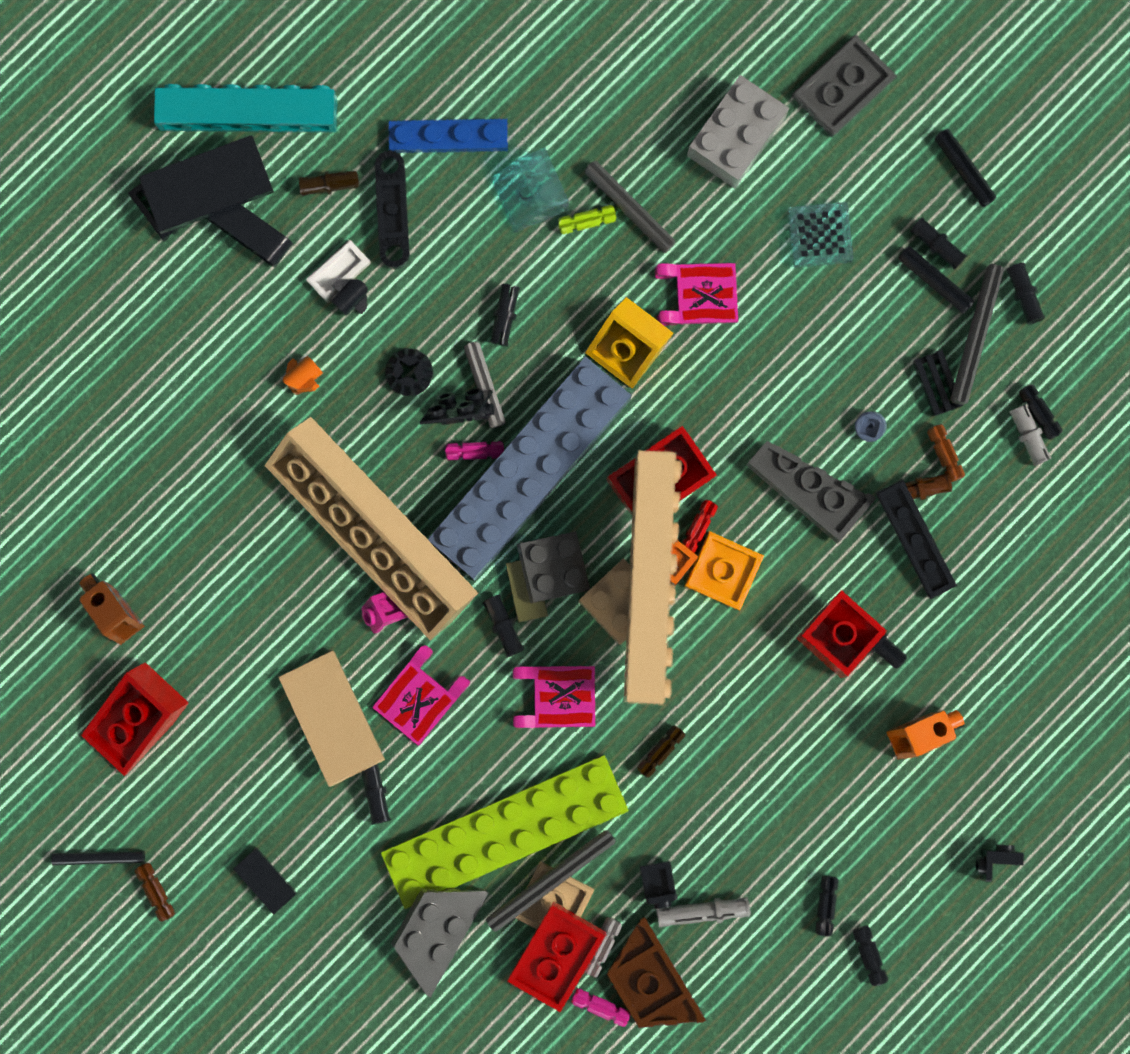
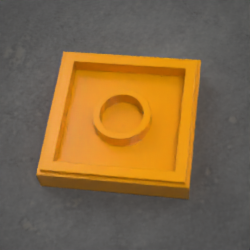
(724, 570)

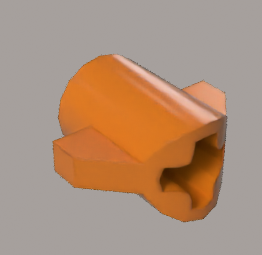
(302, 375)

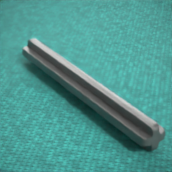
(977, 334)
(550, 880)

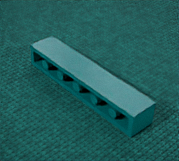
(245, 109)

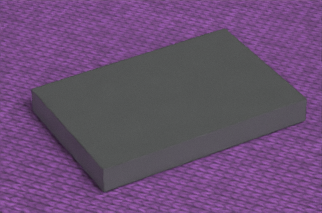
(844, 86)

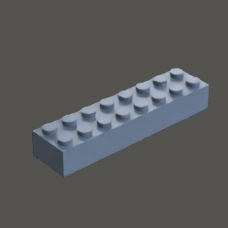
(530, 468)

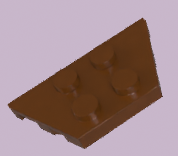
(651, 982)

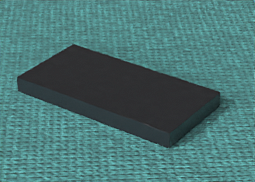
(206, 184)

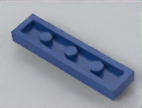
(448, 135)

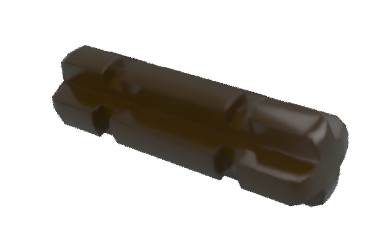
(661, 751)

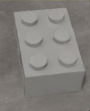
(737, 131)

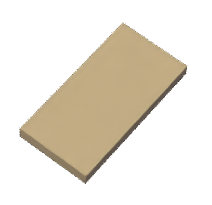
(331, 718)

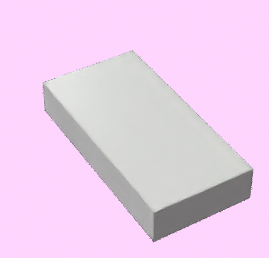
(344, 264)

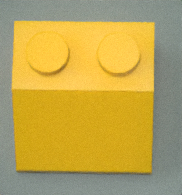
(629, 342)

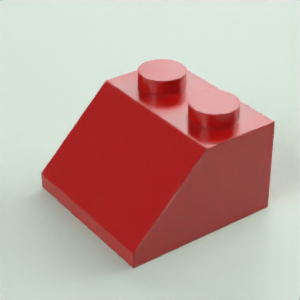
(841, 634)

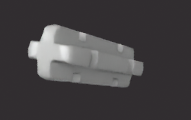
(612, 928)

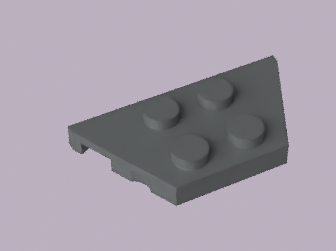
(435, 931)

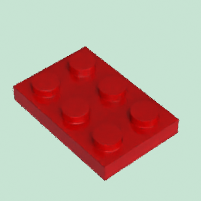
(556, 956)

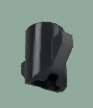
(350, 294)

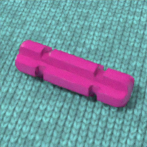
(474, 450)
(601, 1007)

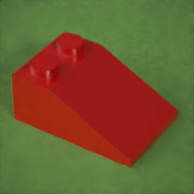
(134, 717)

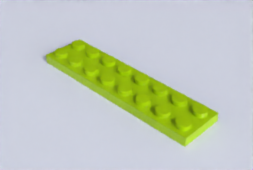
(506, 830)

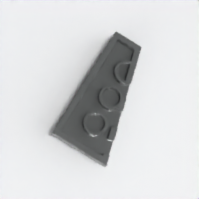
(818, 496)

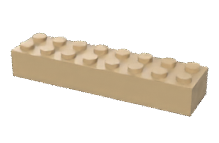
(370, 528)
(650, 577)

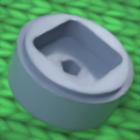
(870, 426)

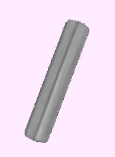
(483, 380)

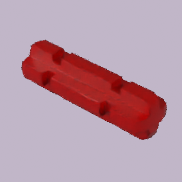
(700, 525)

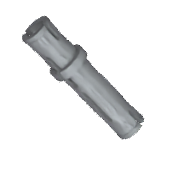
(702, 912)

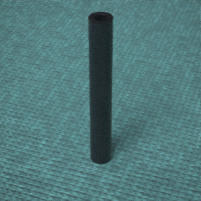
(87, 858)

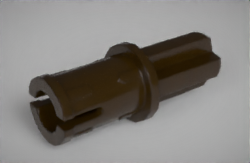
(328, 183)

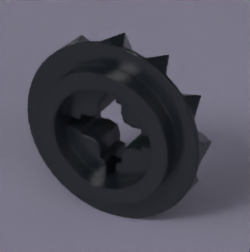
(408, 386)

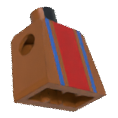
(109, 610)

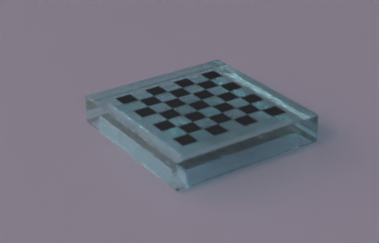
(820, 234)

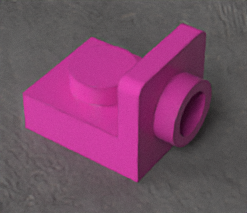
(381, 611)

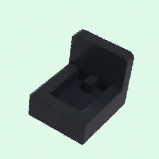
(1002, 855)
(658, 884)

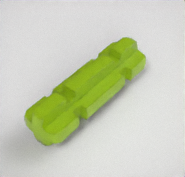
(587, 219)

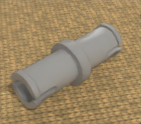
(1030, 435)

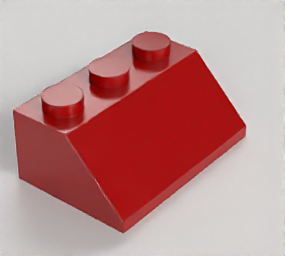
(694, 468)

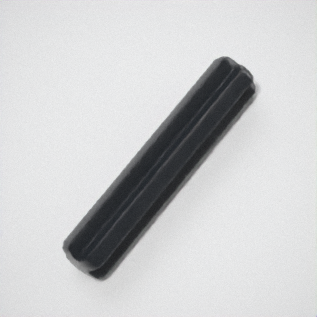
(965, 167)
(936, 279)

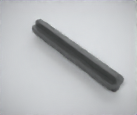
(630, 207)

